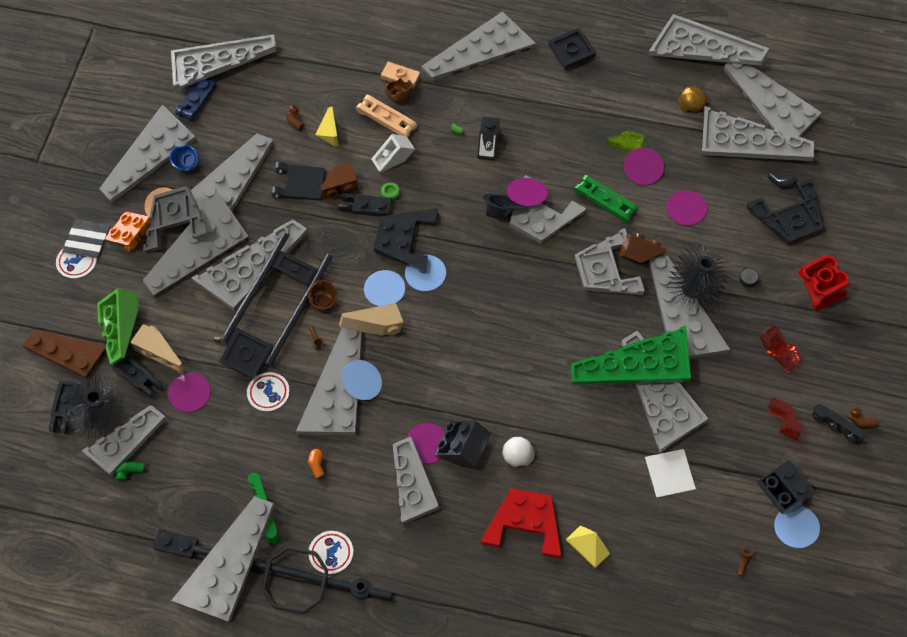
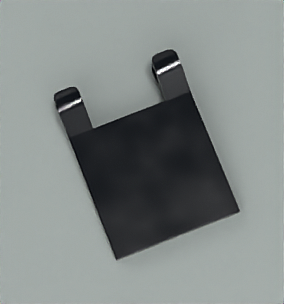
(301, 182)

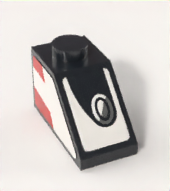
(488, 138)

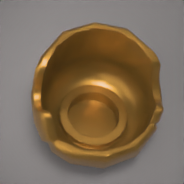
(692, 99)

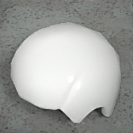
(518, 452)

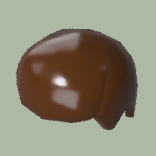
(399, 90)
(322, 295)

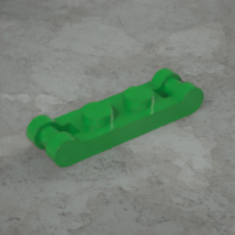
(606, 198)
(256, 485)

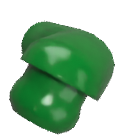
(126, 468)

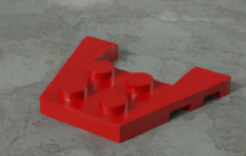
(526, 513)

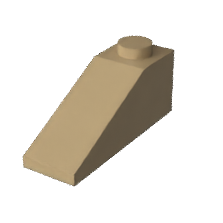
(375, 320)
(152, 345)

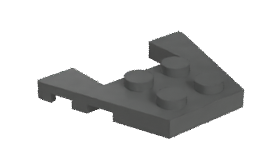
(172, 210)

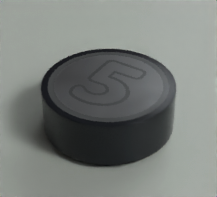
(748, 277)

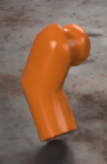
(315, 462)

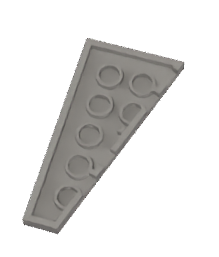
(748, 139)
(147, 153)
(191, 254)
(237, 273)
(701, 333)
(667, 407)

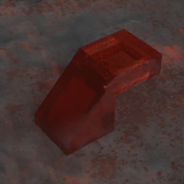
(784, 353)
(790, 425)

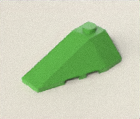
(117, 315)

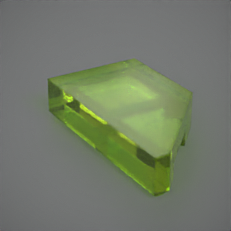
(627, 140)

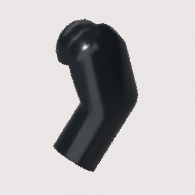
(784, 181)

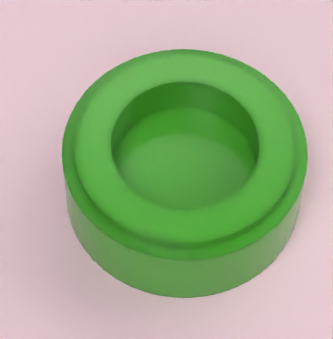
(390, 190)

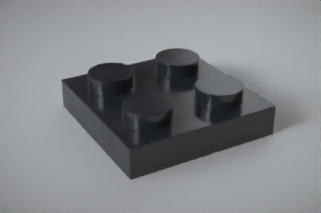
(572, 48)

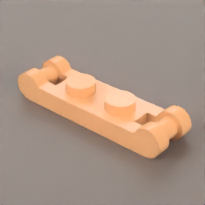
(386, 116)

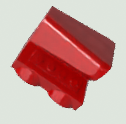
(824, 281)

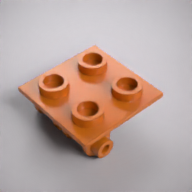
(129, 229)

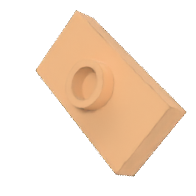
(393, 72)

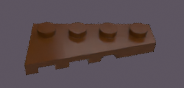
(66, 352)

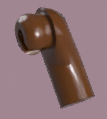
(292, 118)
(856, 417)

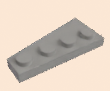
(120, 445)
(414, 487)

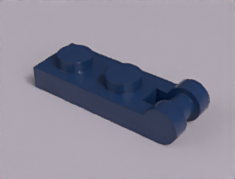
(195, 99)

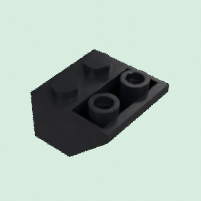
(463, 443)
(786, 488)

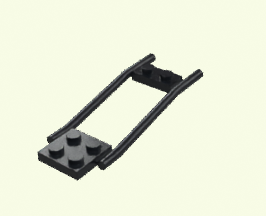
(248, 353)

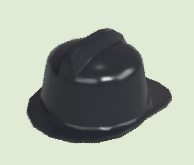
(499, 205)

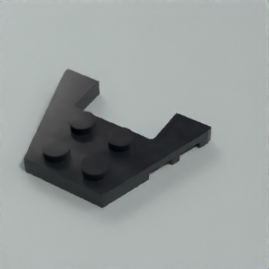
(794, 221)
(396, 236)

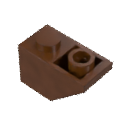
(339, 181)
(638, 249)

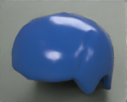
(184, 158)

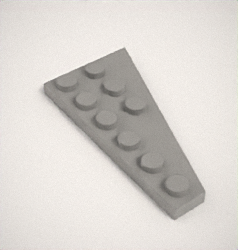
(696, 41)
(484, 45)
(205, 61)
(772, 101)
(234, 173)
(331, 406)
(222, 574)

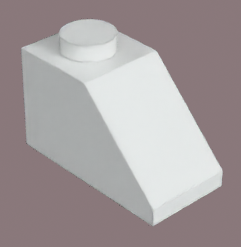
(393, 152)

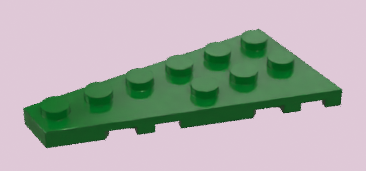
(644, 361)

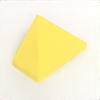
(327, 128)
(588, 545)

